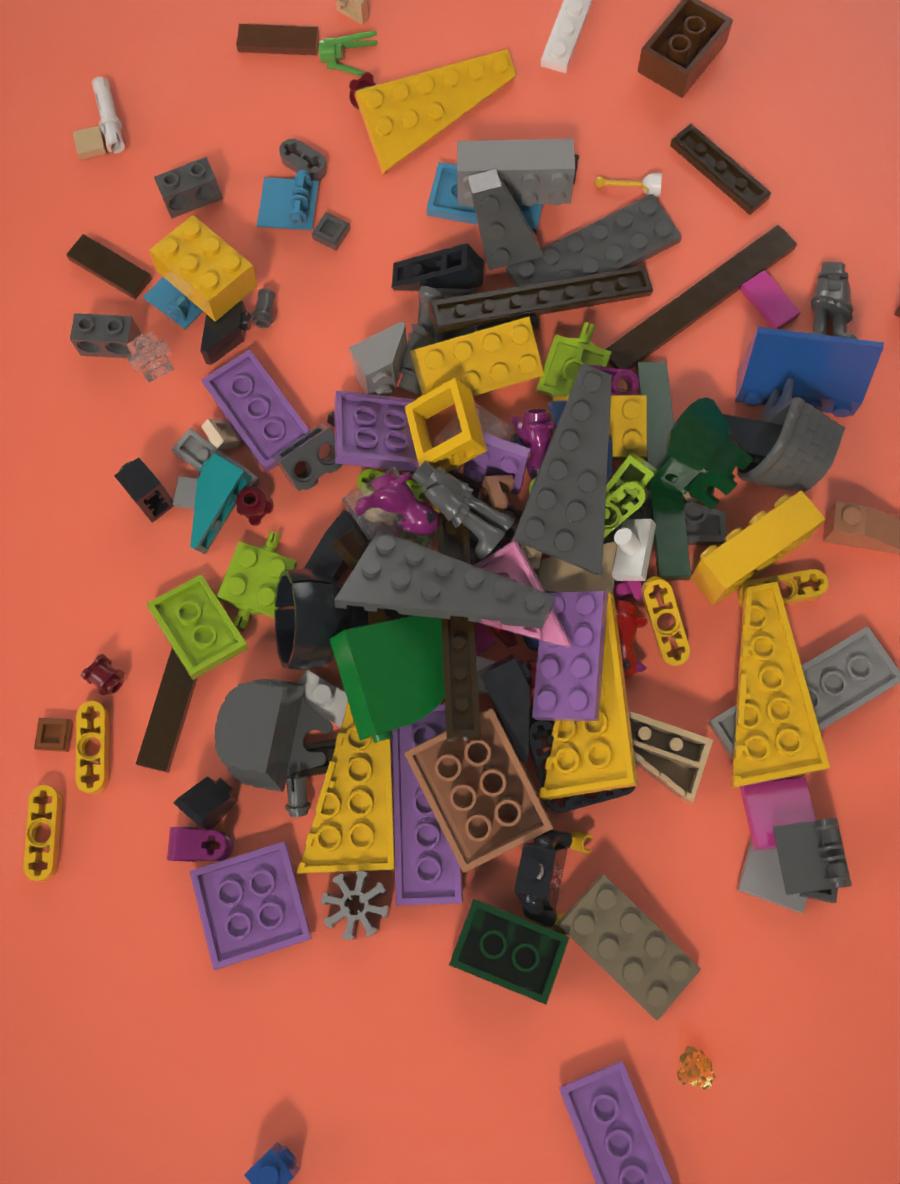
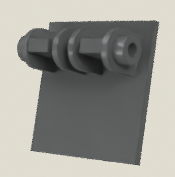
(811, 856)

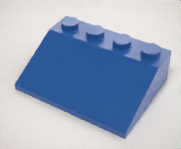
(825, 369)

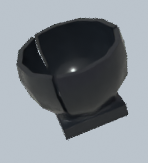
(306, 631)

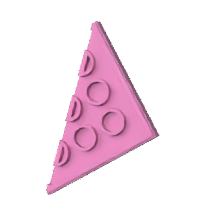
(513, 564)

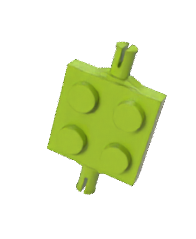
(565, 360)
(253, 579)

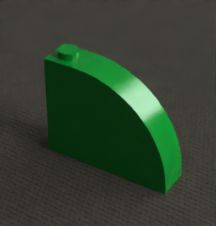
(391, 673)

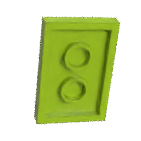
(197, 626)

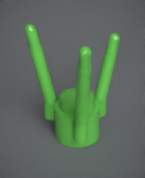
(332, 50)

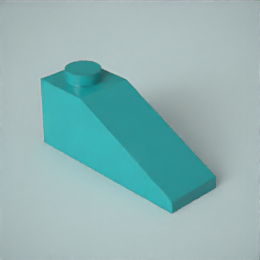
(215, 499)

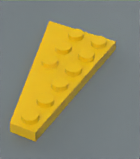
(421, 106)
(774, 710)
(601, 752)
(354, 808)

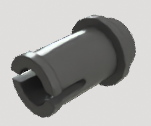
(263, 316)
(297, 795)

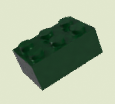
(509, 951)

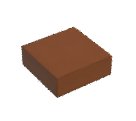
(53, 734)

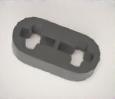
(305, 156)

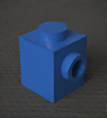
(274, 1167)

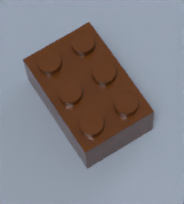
(684, 46)

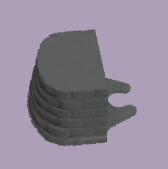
(803, 448)
(264, 732)

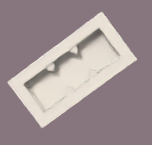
(633, 549)
(324, 698)

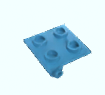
(288, 202)
(172, 303)

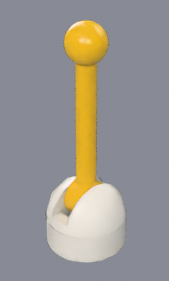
(650, 184)

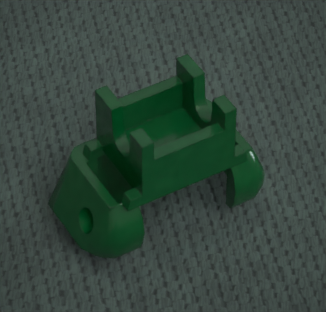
(701, 454)

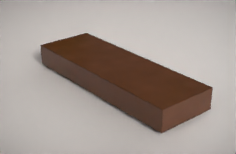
(277, 39)

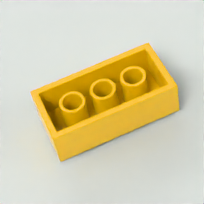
(481, 359)
(756, 547)

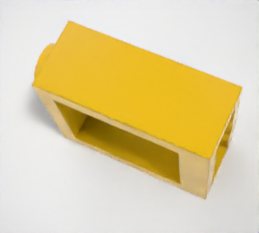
(466, 444)

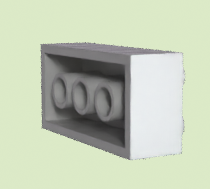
(531, 169)

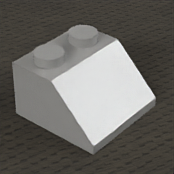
(379, 360)

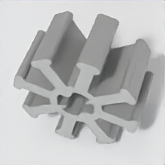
(346, 912)

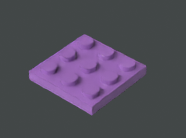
(373, 431)
(250, 905)

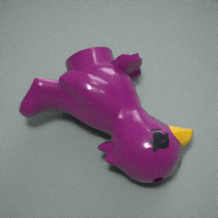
(534, 433)
(395, 496)

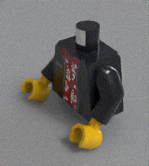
(542, 873)

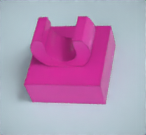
(628, 589)

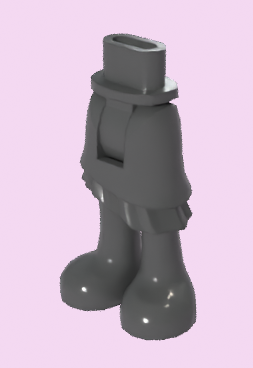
(832, 300)
(419, 338)
(456, 501)

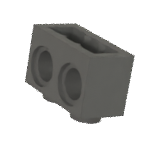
(188, 187)
(103, 335)
(307, 450)

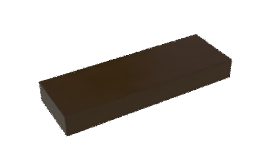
(109, 266)

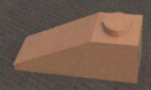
(862, 528)

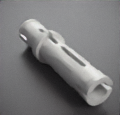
(110, 123)

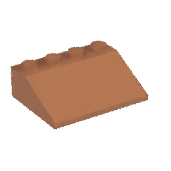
(479, 792)

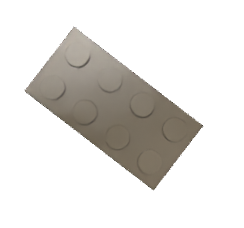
(629, 946)

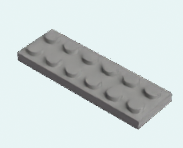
(836, 682)

